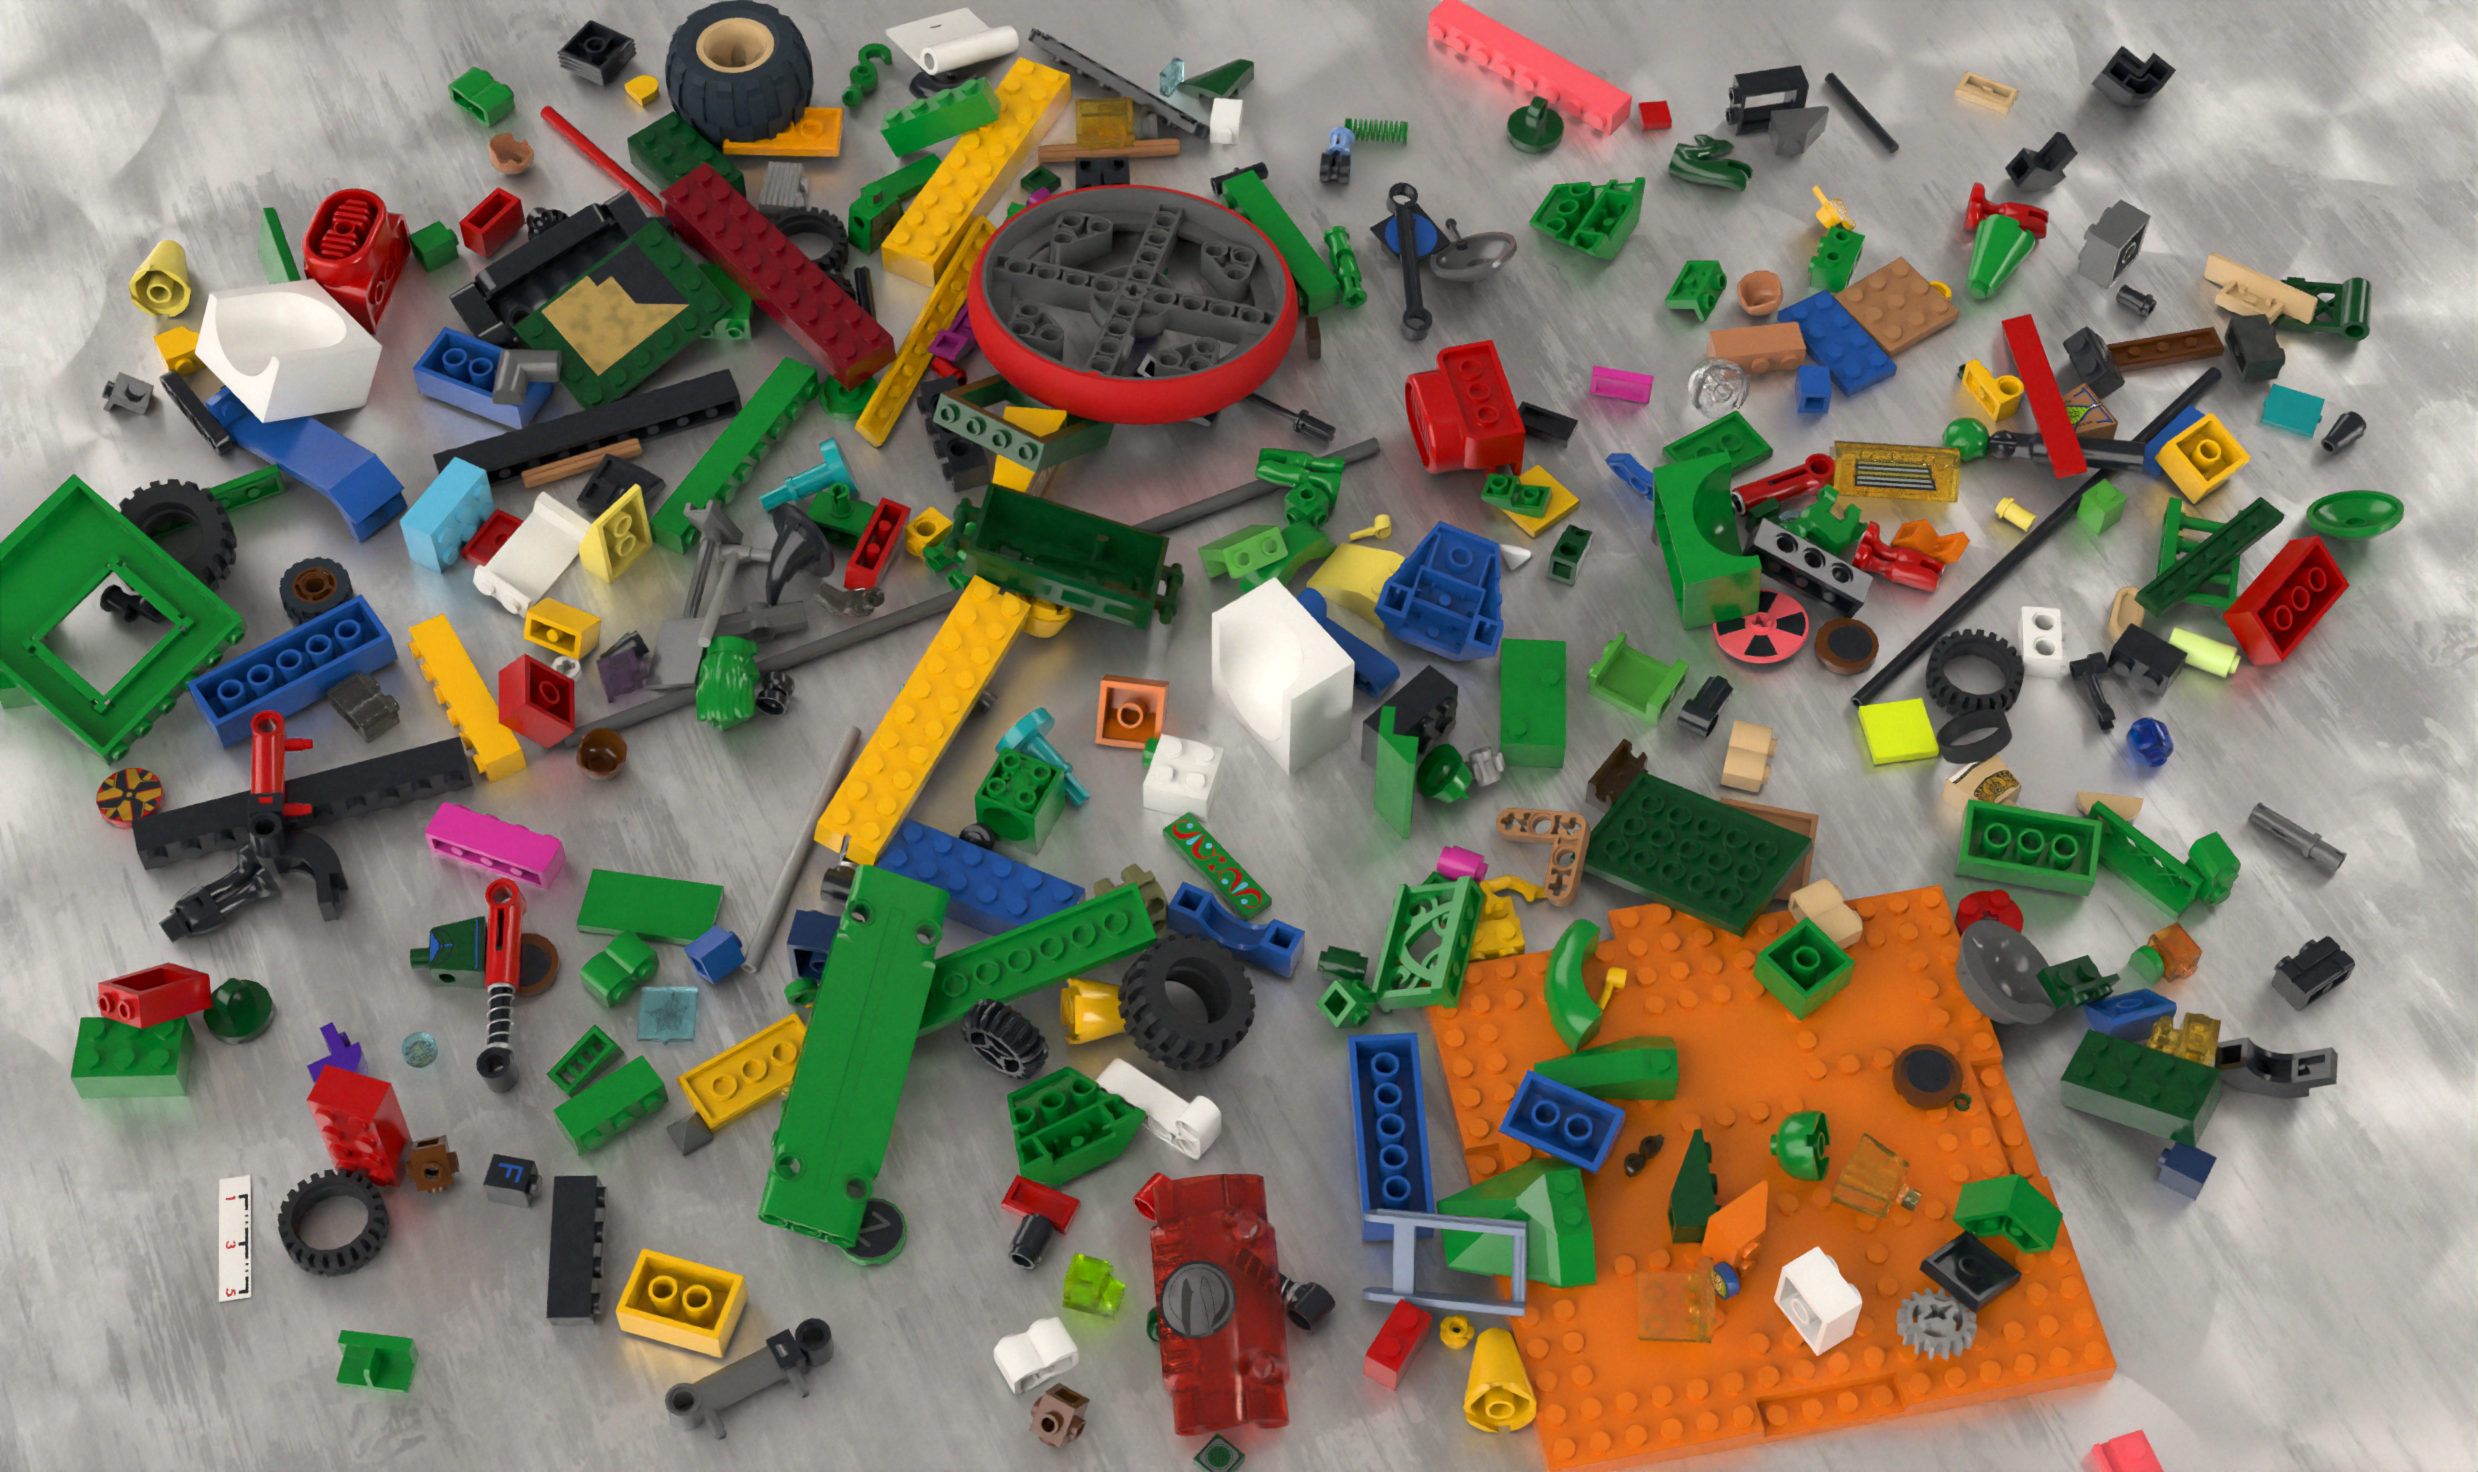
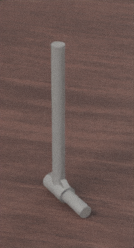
(732, 555)

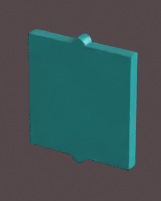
(2292, 410)

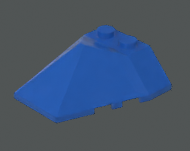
(1447, 596)

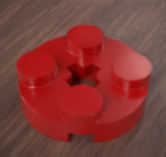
(1989, 904)

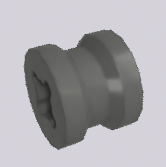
(1145, 127)

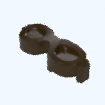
(1648, 1149)

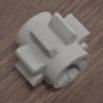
(1485, 765)

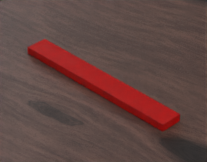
(2044, 397)

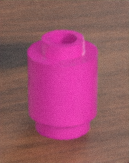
(1461, 862)

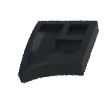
(613, 480)

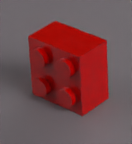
(536, 701)

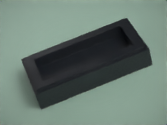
(1547, 424)

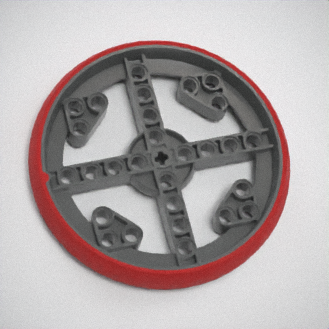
(1132, 304)

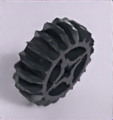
(1004, 1039)

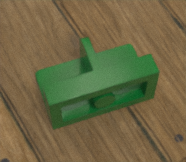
(376, 1361)

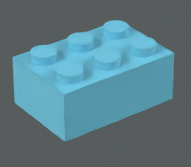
(448, 515)

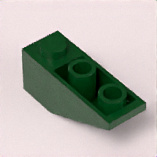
(1693, 1193)

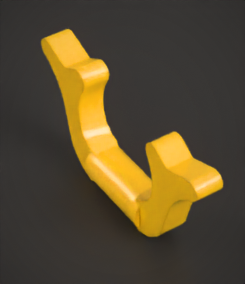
(1494, 902)

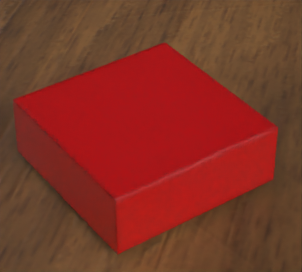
(1654, 115)

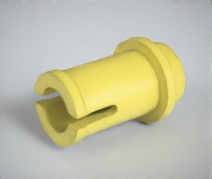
(2015, 513)

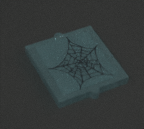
(667, 1014)

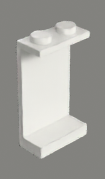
(533, 556)

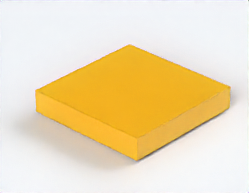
(1560, 505)

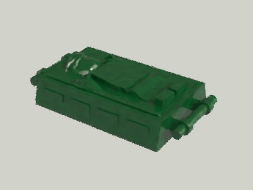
(1066, 556)

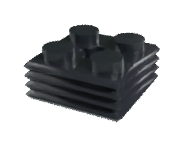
(597, 52)

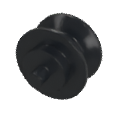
(979, 835)

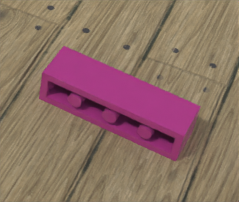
(495, 845)

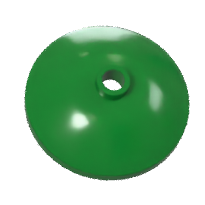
(2355, 515)

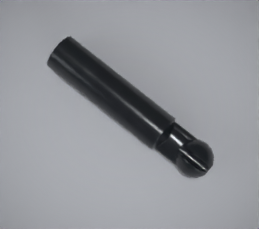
(2098, 452)

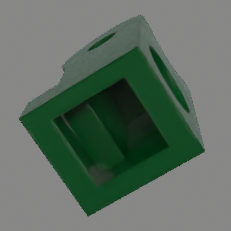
(1569, 554)

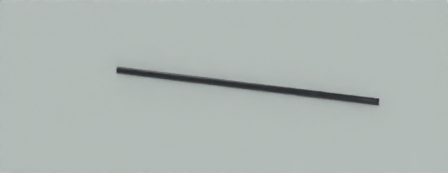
(2021, 551)

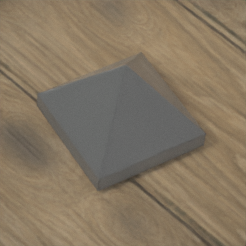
(689, 1133)

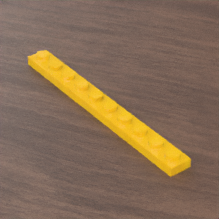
(913, 354)

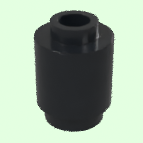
(1031, 1240)

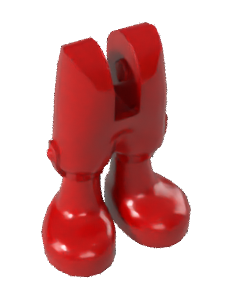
(2029, 216)
(1903, 564)

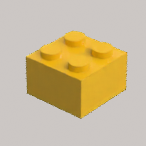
(2202, 458)

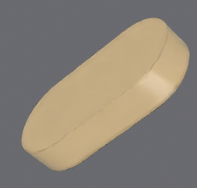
(2125, 611)

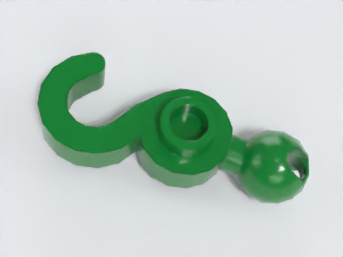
(865, 76)

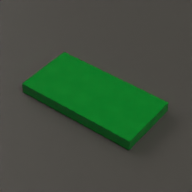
(649, 907)

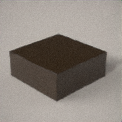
(1313, 338)

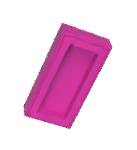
(1621, 384)

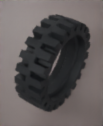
(818, 223)
(1981, 647)
(319, 1190)

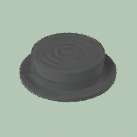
(2000, 972)

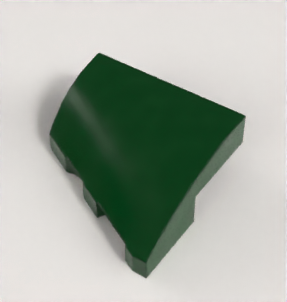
(1220, 81)

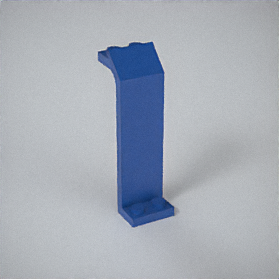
(319, 458)

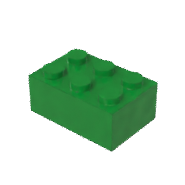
(132, 1061)

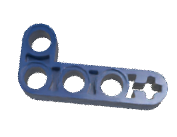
(1372, 670)

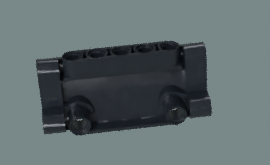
(544, 267)

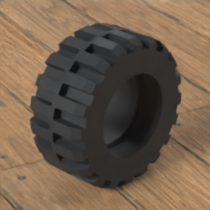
(187, 503)
(1161, 1027)

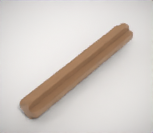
(579, 463)

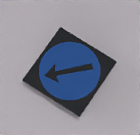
(1427, 236)

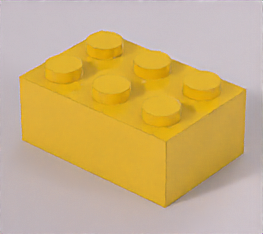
(682, 1303)

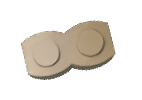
(1747, 756)
(1826, 909)

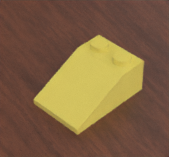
(617, 537)
(1355, 578)

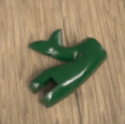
(1696, 166)

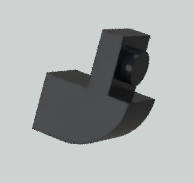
(2042, 169)

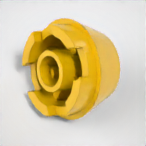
(1045, 617)

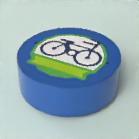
(1725, 1281)

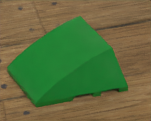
(1591, 217)
(1068, 1126)

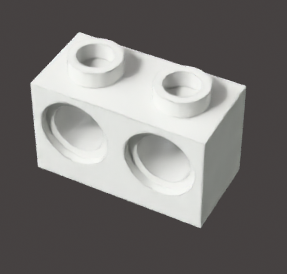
(2040, 641)

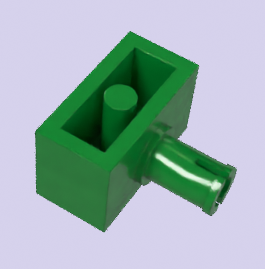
(840, 517)

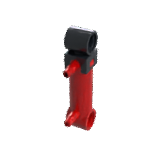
(267, 795)

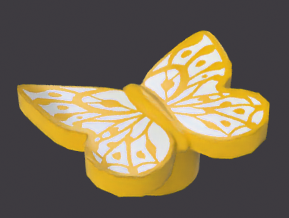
(1832, 211)

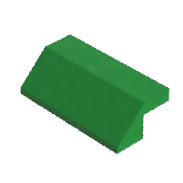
(1395, 774)

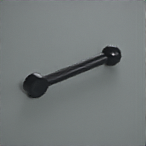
(1451, 225)

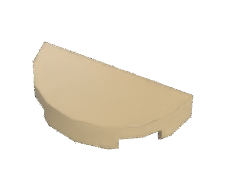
(2124, 806)

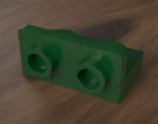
(2076, 983)

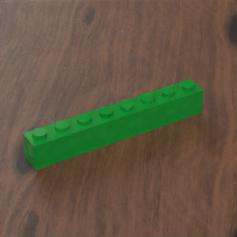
(736, 452)

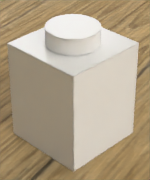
(1226, 121)

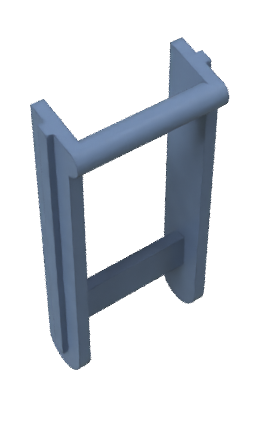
(1405, 1261)

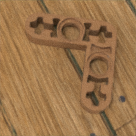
(1562, 843)

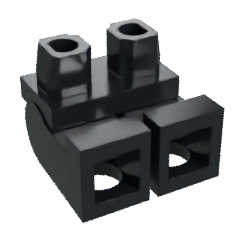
(1101, 171)

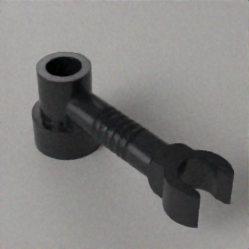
(2089, 670)

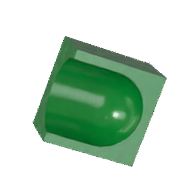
(1702, 542)

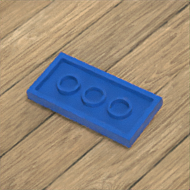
(1839, 342)

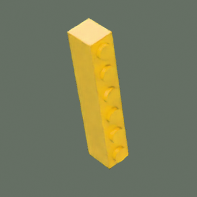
(466, 697)

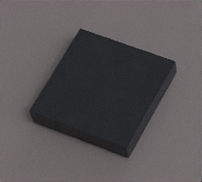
(1970, 1271)

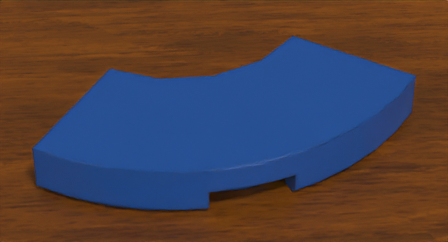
(1631, 473)

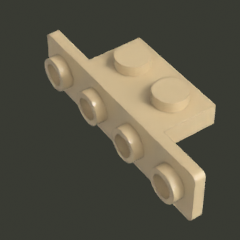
(2255, 293)

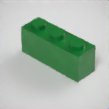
(611, 1105)

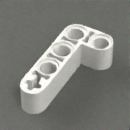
(1183, 1125)

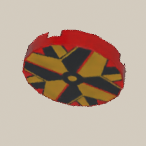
(129, 796)

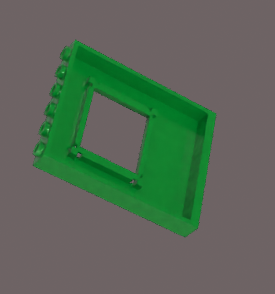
(57, 564)

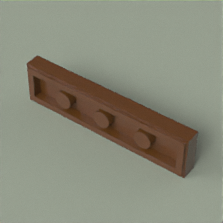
(2166, 349)

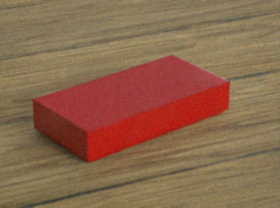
(1030, 1197)

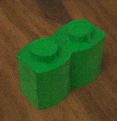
(482, 96)
(2216, 865)
(619, 969)

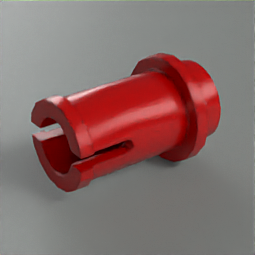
(945, 368)

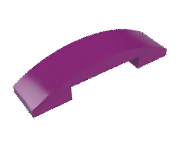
(955, 341)

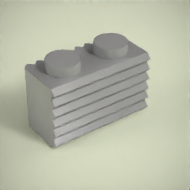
(782, 189)

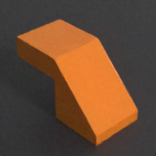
(1923, 538)

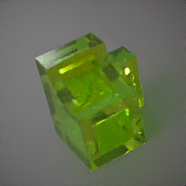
(1091, 1287)

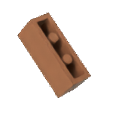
(1760, 347)

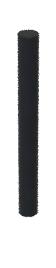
(1862, 113)

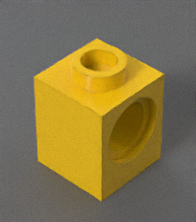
(926, 530)

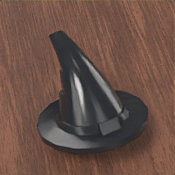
(796, 549)

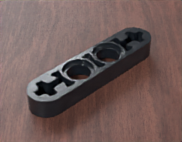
(196, 412)

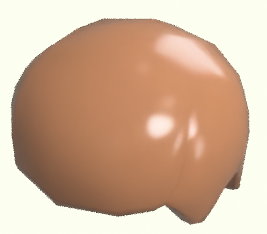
(509, 155)
(1760, 293)

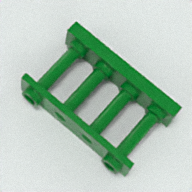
(2172, 544)

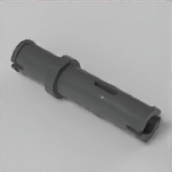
(2308, 843)

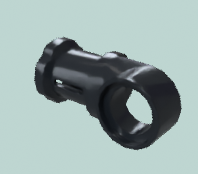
(128, 606)

